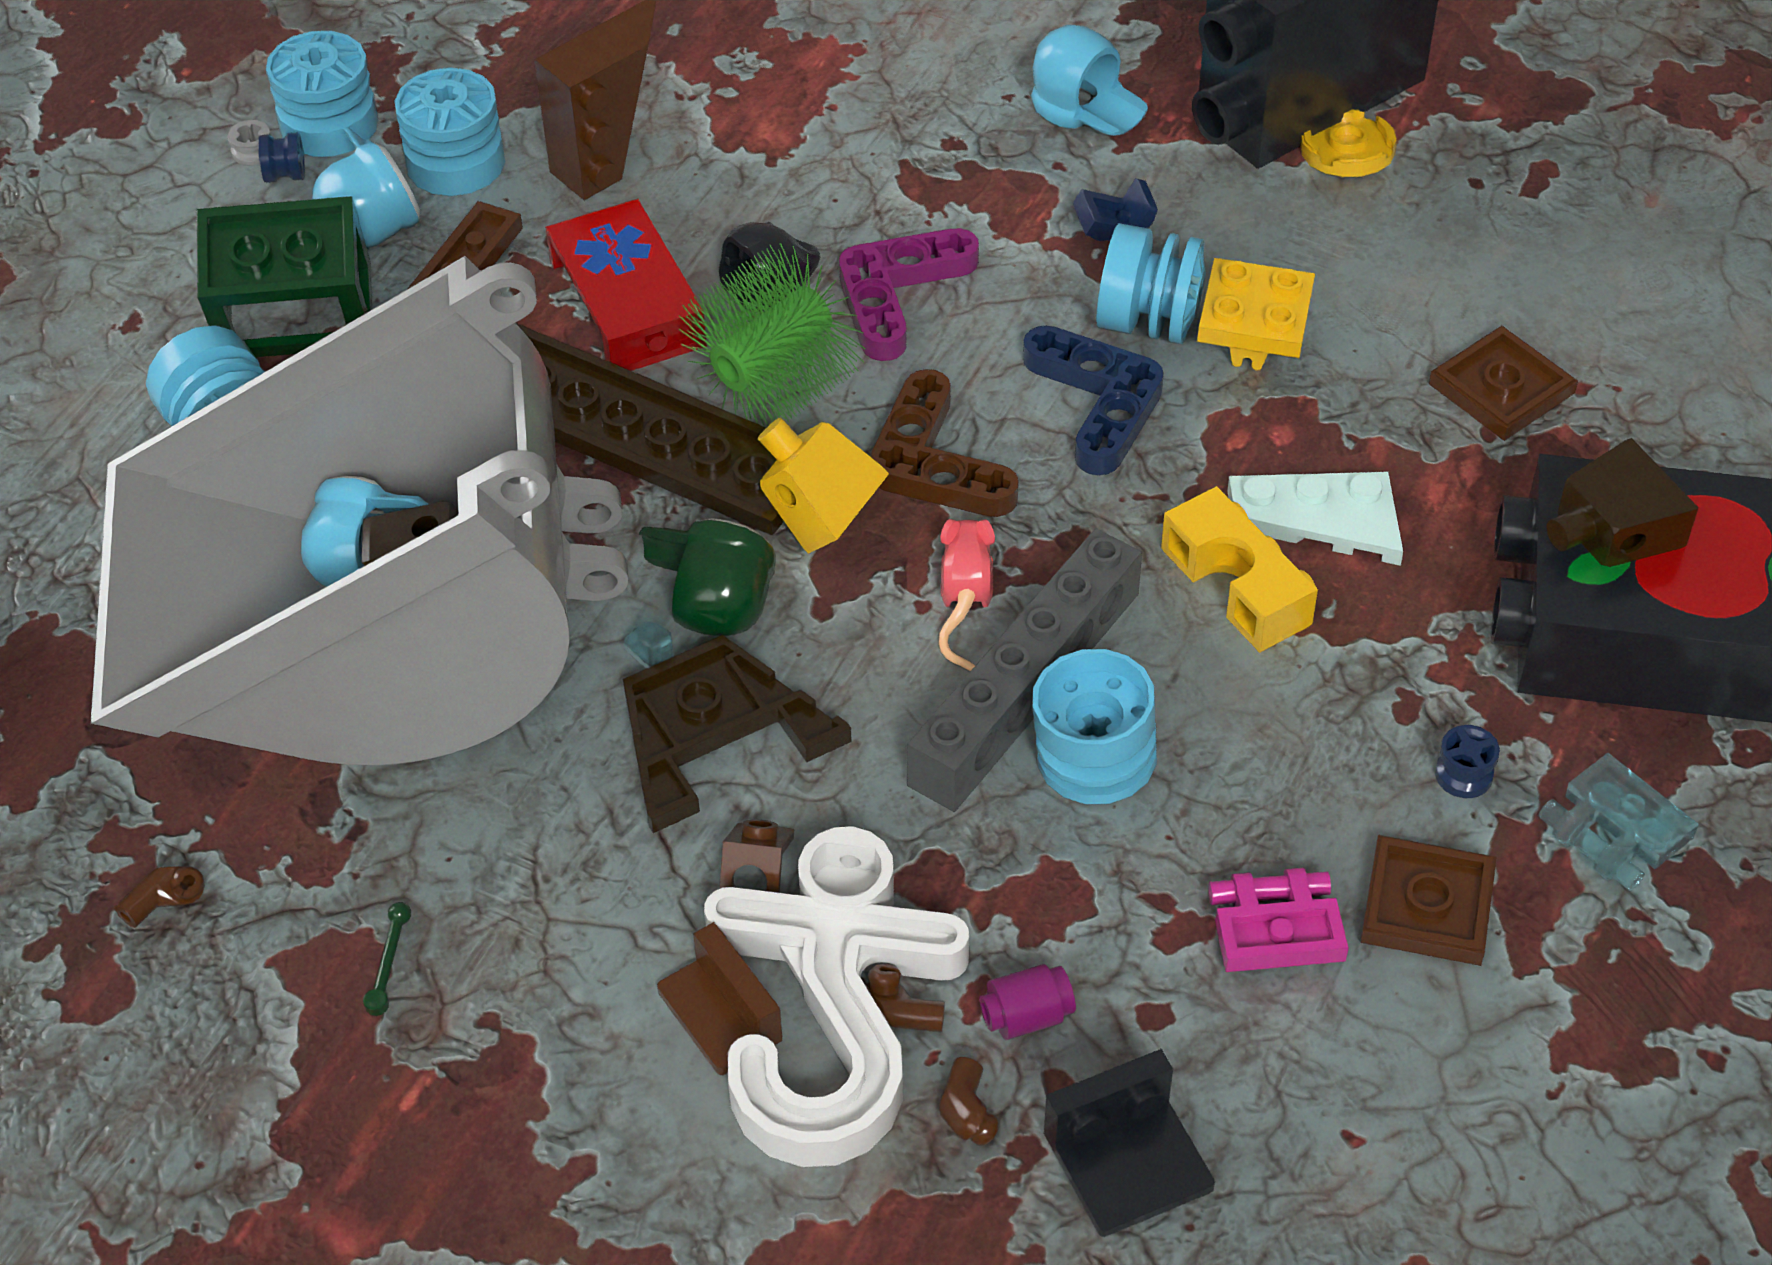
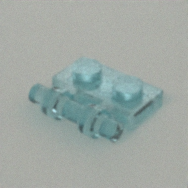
(1629, 810)

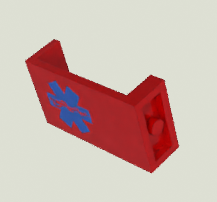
(627, 284)

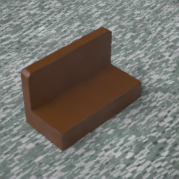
(719, 999)

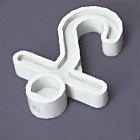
(828, 938)

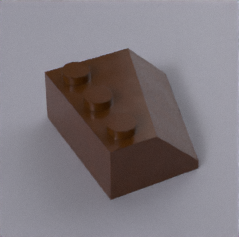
(592, 98)

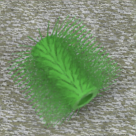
(771, 337)

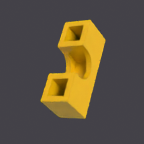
(1216, 536)

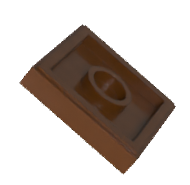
(1503, 382)
(1429, 900)

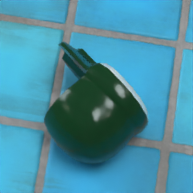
(719, 573)

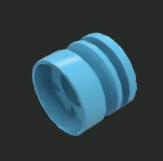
(320, 89)
(450, 131)
(1150, 283)
(198, 370)
(1095, 726)

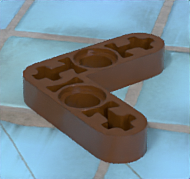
(917, 452)

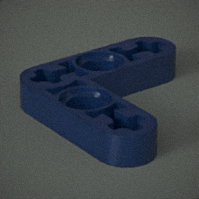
(1111, 383)

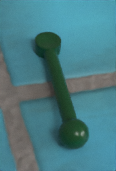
(376, 1000)

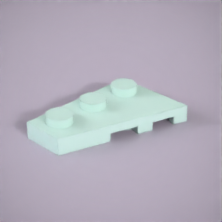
(1324, 507)

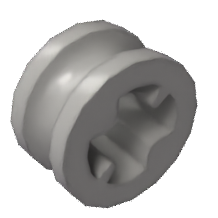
(244, 141)

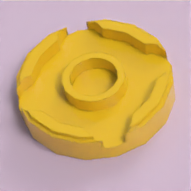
(1348, 153)

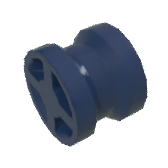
(281, 157)
(1478, 757)

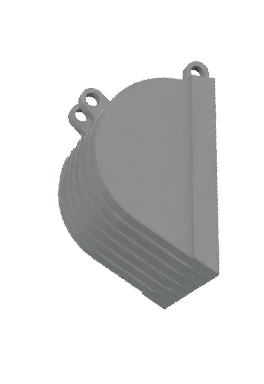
(417, 654)

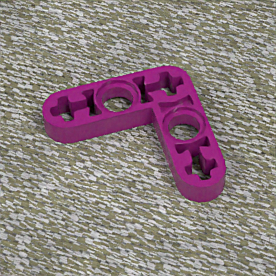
(886, 273)

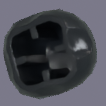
(754, 238)

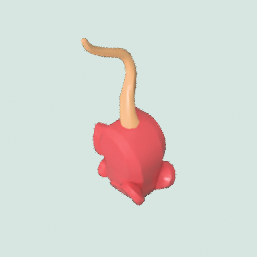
(965, 575)

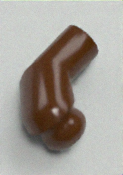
(161, 889)
(896, 1004)
(961, 1106)

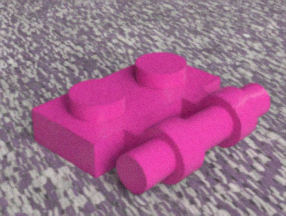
(1277, 933)

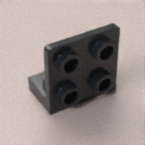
(1125, 1144)

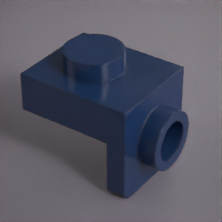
(1103, 212)

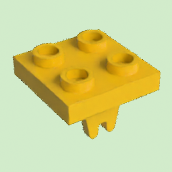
(1255, 310)

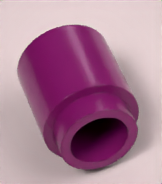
(1027, 1001)

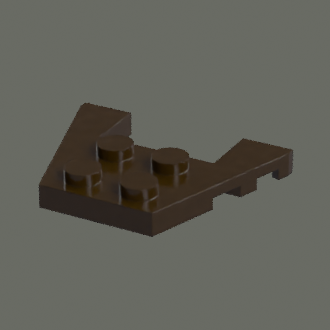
(706, 703)

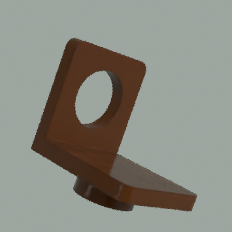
(756, 844)

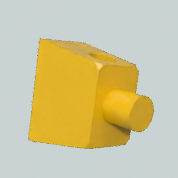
(817, 481)

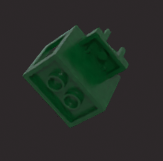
(282, 256)

